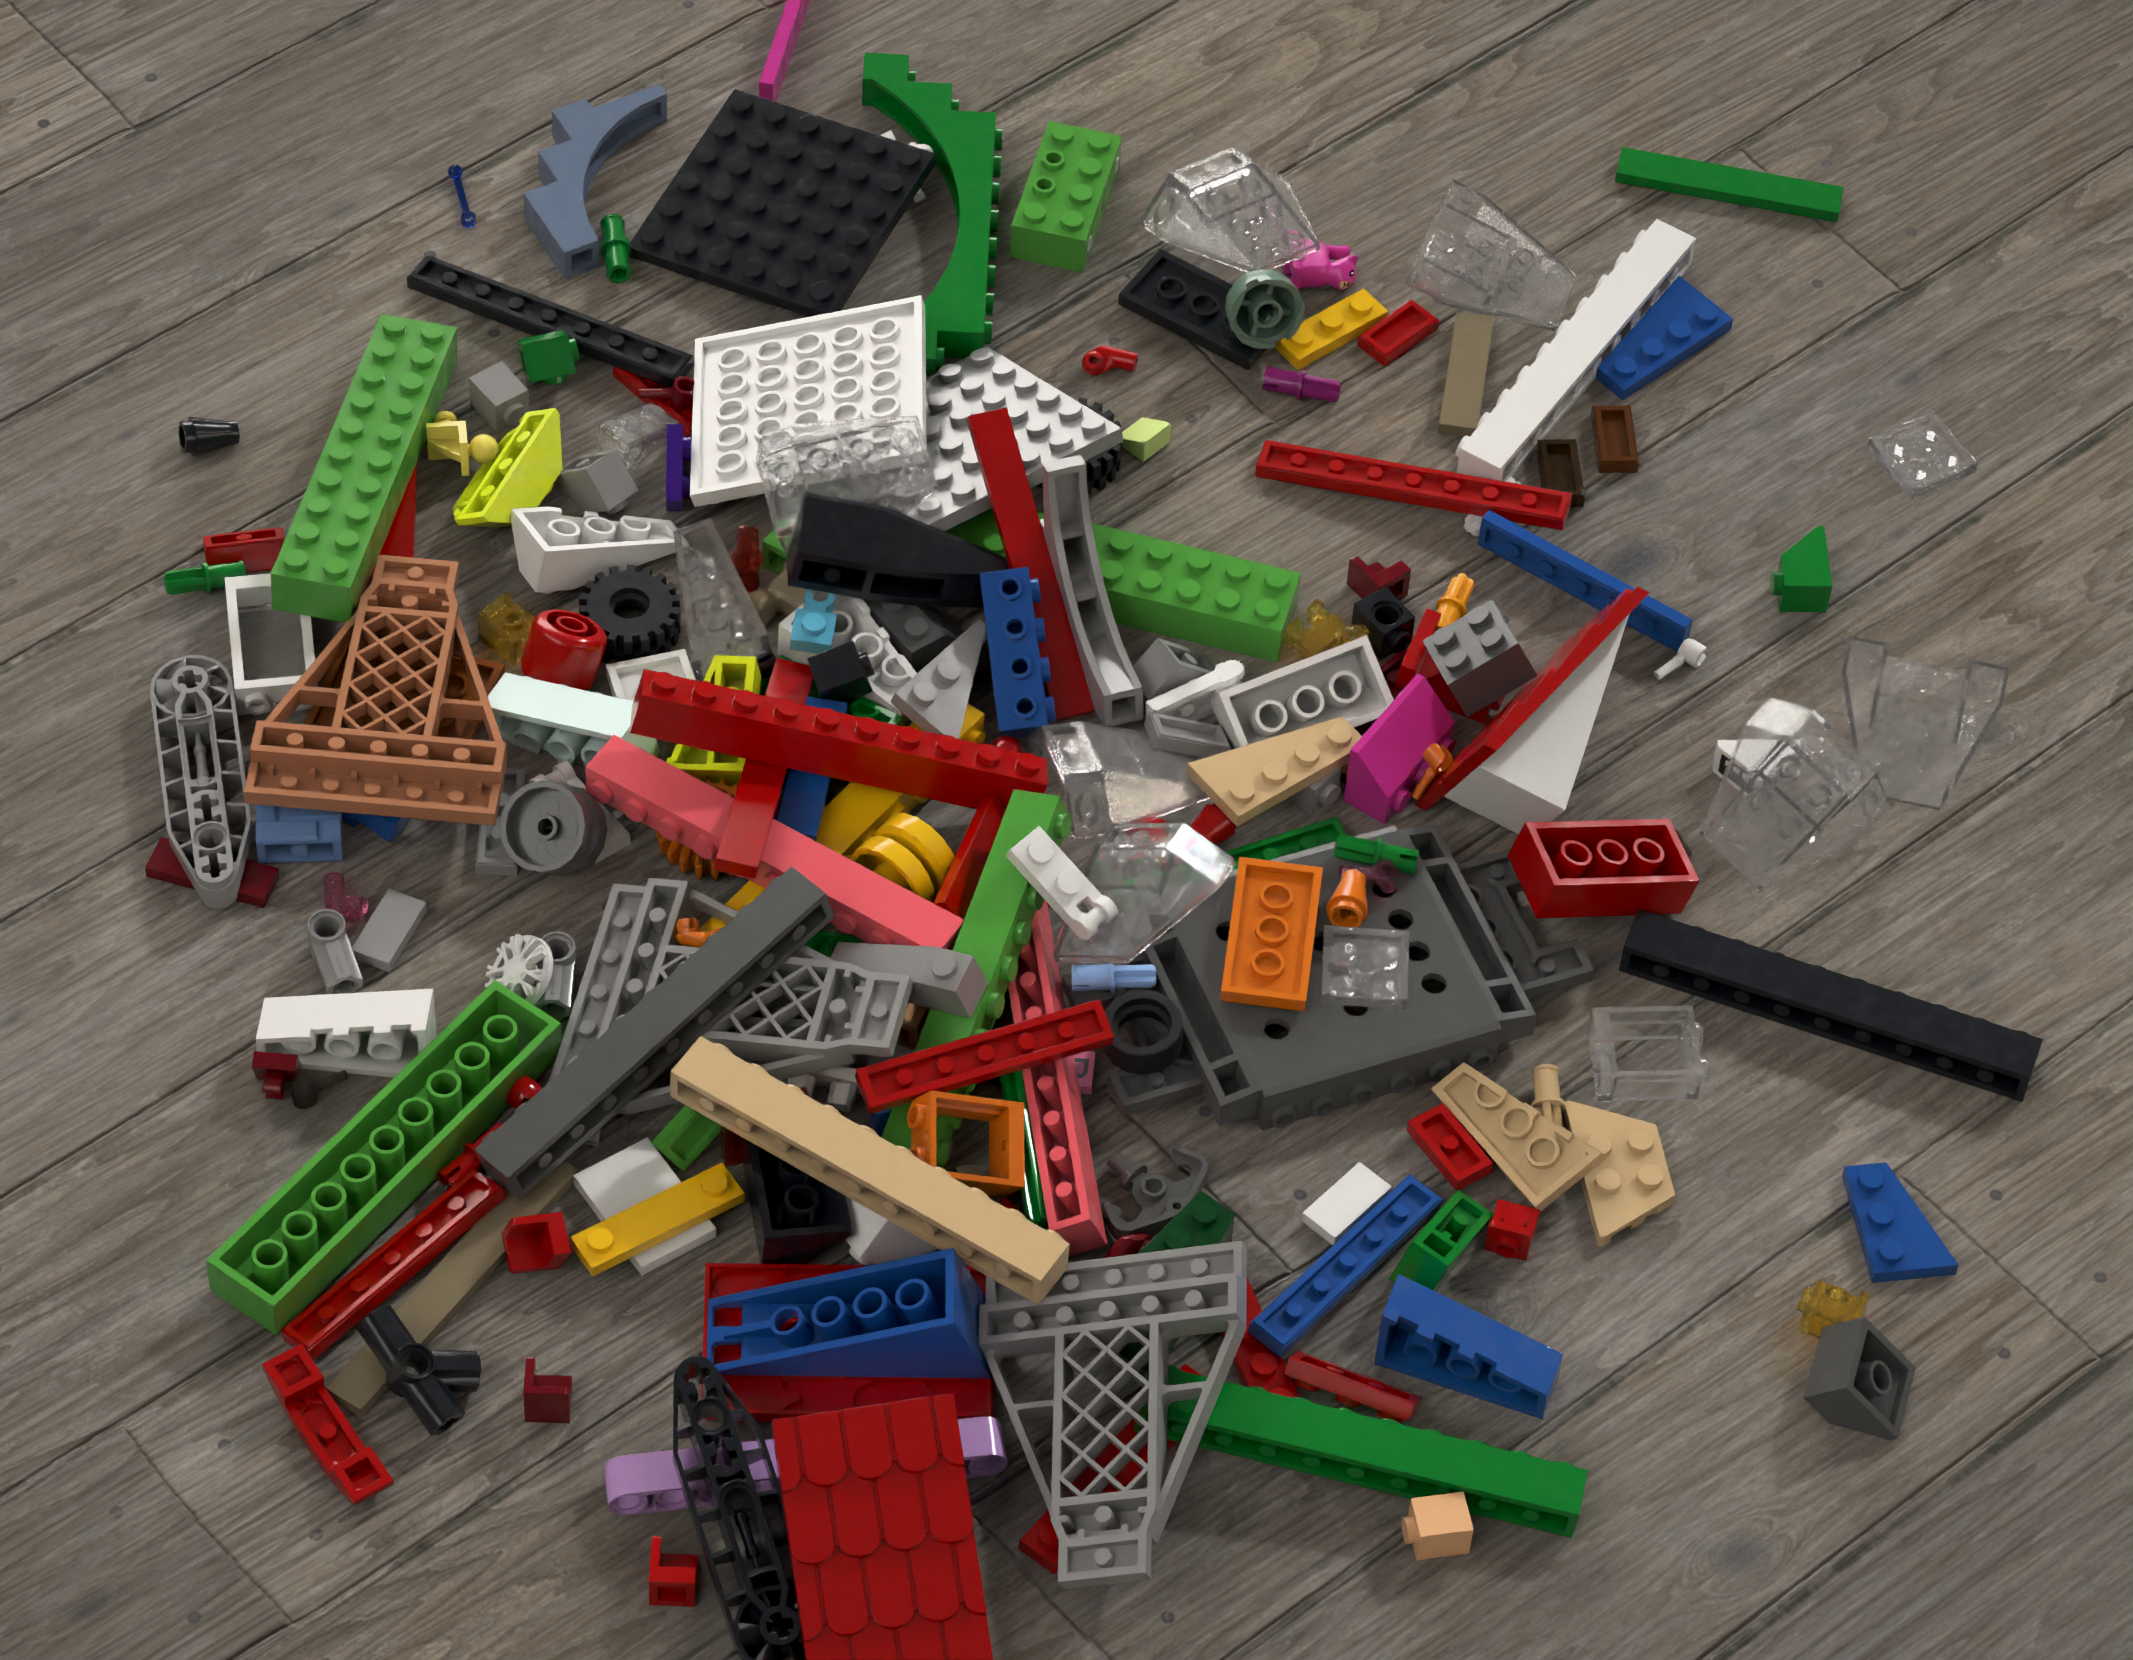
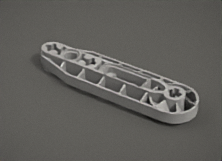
(186, 711)

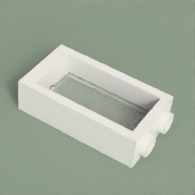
(266, 645)

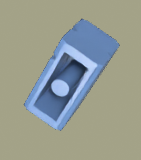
(298, 835)

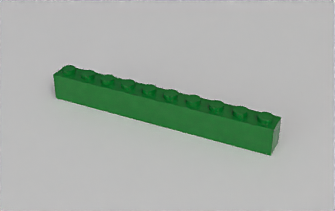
(1382, 1455)

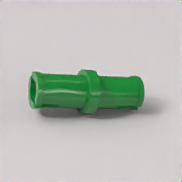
(615, 248)

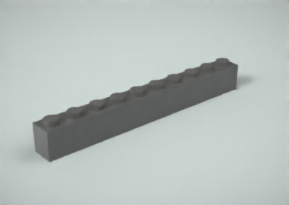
(654, 1033)

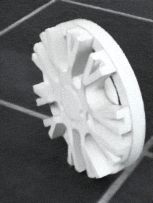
(520, 968)

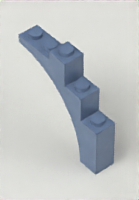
(584, 143)

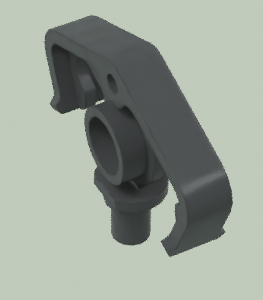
(1153, 1192)

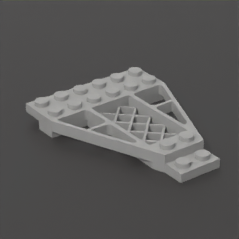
(639, 950)
(1105, 1307)

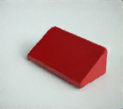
(254, 547)

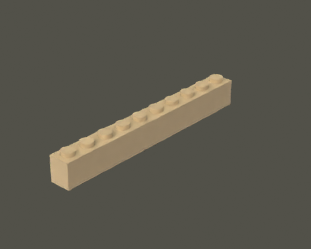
(870, 1169)

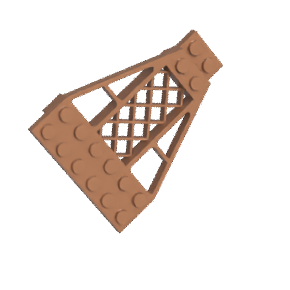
(392, 770)

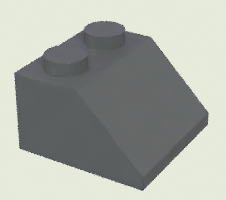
(915, 630)
(1860, 1379)

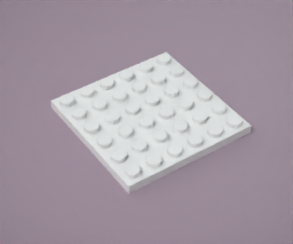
(798, 372)

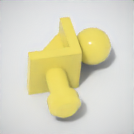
(449, 441)

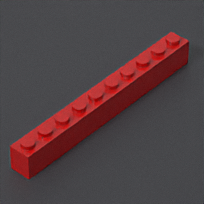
(830, 742)

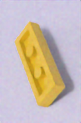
(1331, 329)

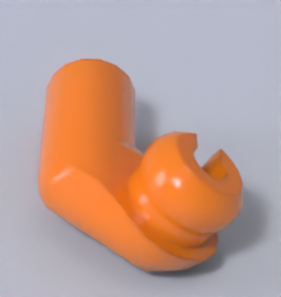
(689, 933)

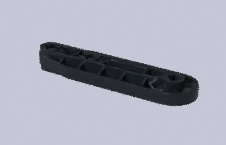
(734, 1494)

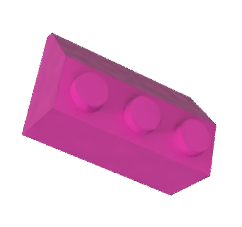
(1389, 755)

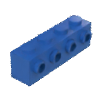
(1015, 651)

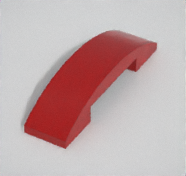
(324, 1427)

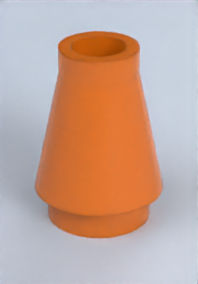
(1349, 901)

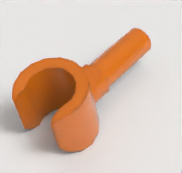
(1438, 760)

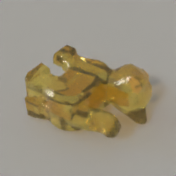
(1324, 634)

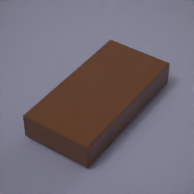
(1614, 439)

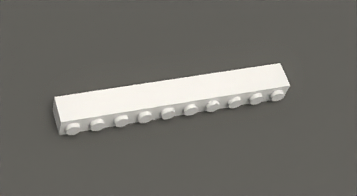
(1572, 358)

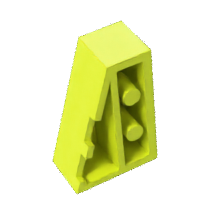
(729, 672)

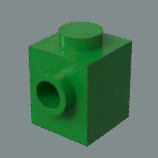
(548, 357)

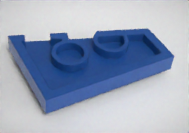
(1891, 1227)

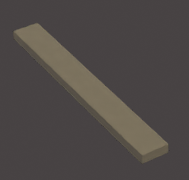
(447, 1288)

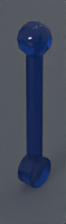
(468, 218)

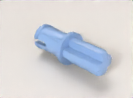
(1112, 976)

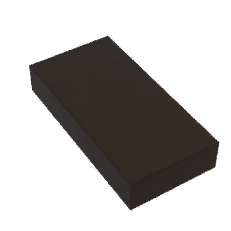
(1561, 468)

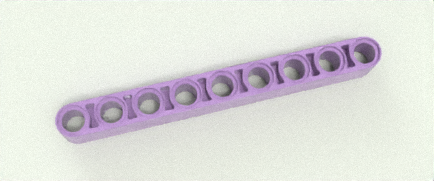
(651, 1484)

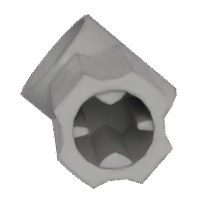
(334, 953)
(559, 993)

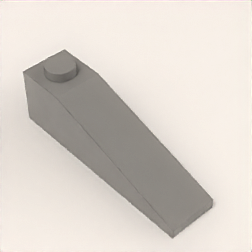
(939, 976)

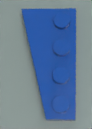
(1665, 336)

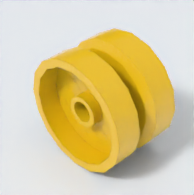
(908, 855)

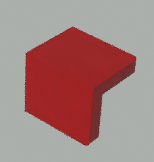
(536, 1242)
(671, 1577)

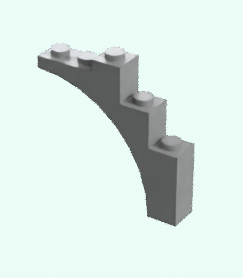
(1073, 553)

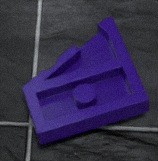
(676, 482)

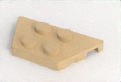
(1630, 1179)

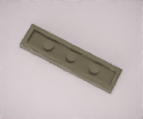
(1466, 374)

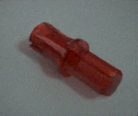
(747, 556)

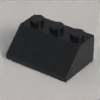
(791, 1210)

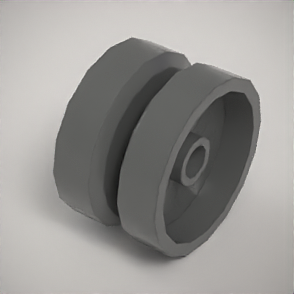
(553, 828)

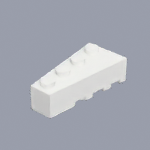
(350, 1030)

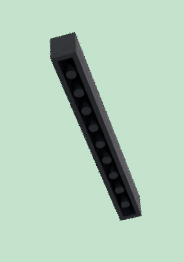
(1830, 1005)

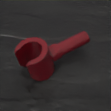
(680, 394)

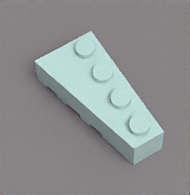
(561, 719)

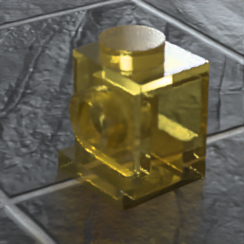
(505, 627)
(1829, 1306)

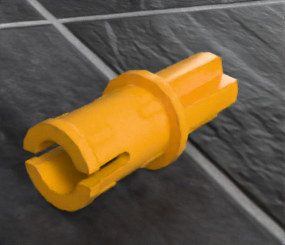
(1454, 601)

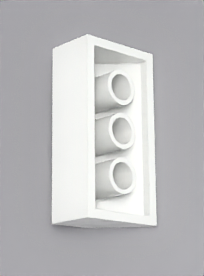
(1308, 692)

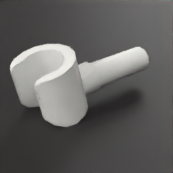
(1689, 652)

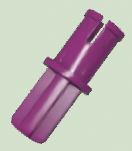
(1301, 384)

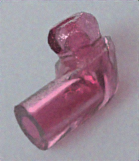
(336, 899)

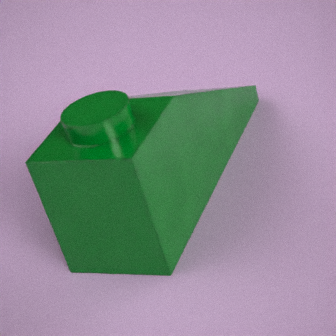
(1443, 1242)

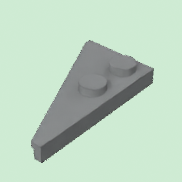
(941, 690)

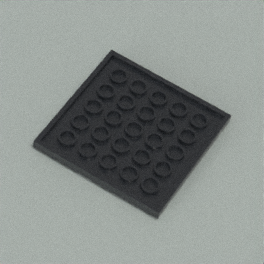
(782, 205)

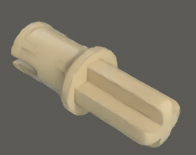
(1547, 1092)

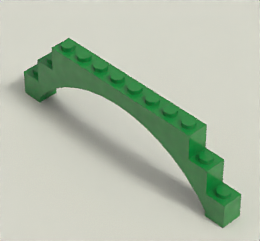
(966, 159)

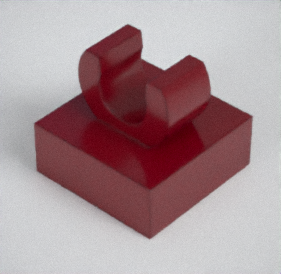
(275, 1071)

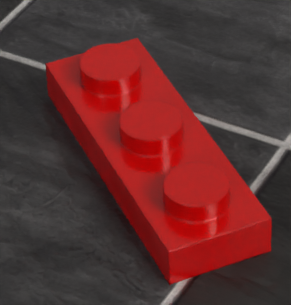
(1352, 1387)

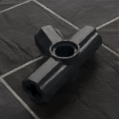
(437, 1370)

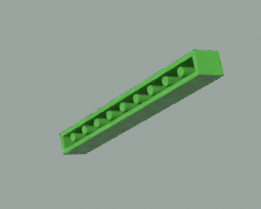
(994, 934)

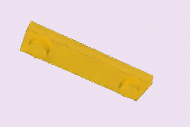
(657, 1219)

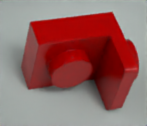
(1511, 1230)

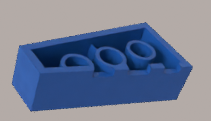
(1464, 1350)

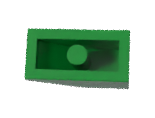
(1804, 575)

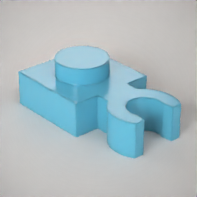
(814, 625)

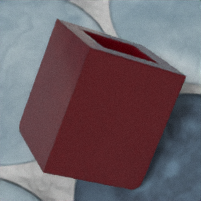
(1369, 579)
(546, 1396)

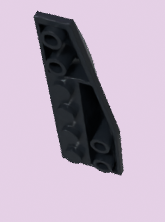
(883, 556)

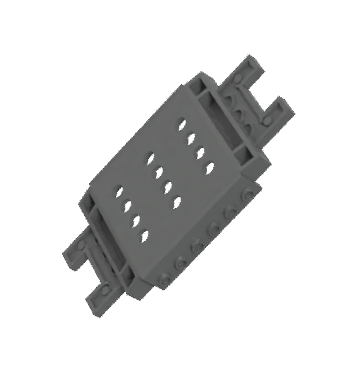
(1335, 1058)

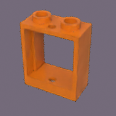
(1005, 1137)

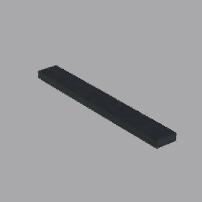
(541, 316)

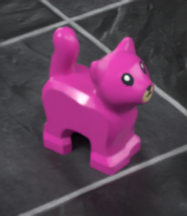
(1317, 270)

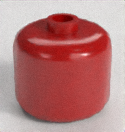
(564, 649)

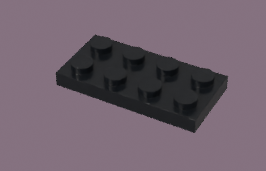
(1187, 304)

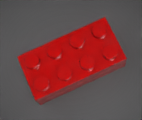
(1602, 868)

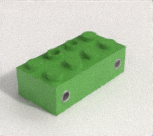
(1078, 177)

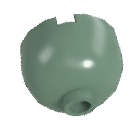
(1264, 308)

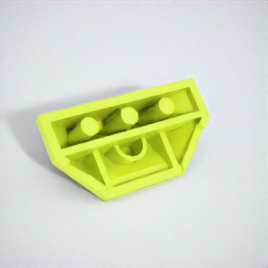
(518, 476)

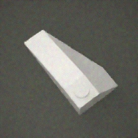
(569, 551)
(857, 625)

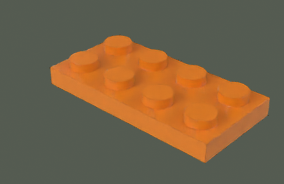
(1271, 934)

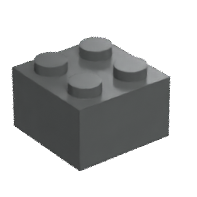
(1479, 658)

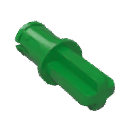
(201, 578)
(1370, 852)

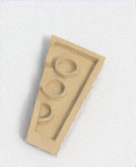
(1271, 770)
(1521, 1142)

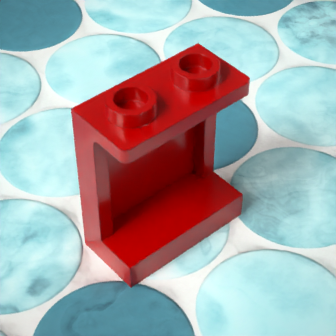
(1420, 661)

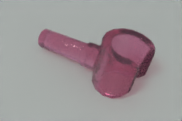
(1379, 872)

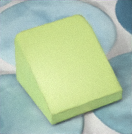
(1146, 437)

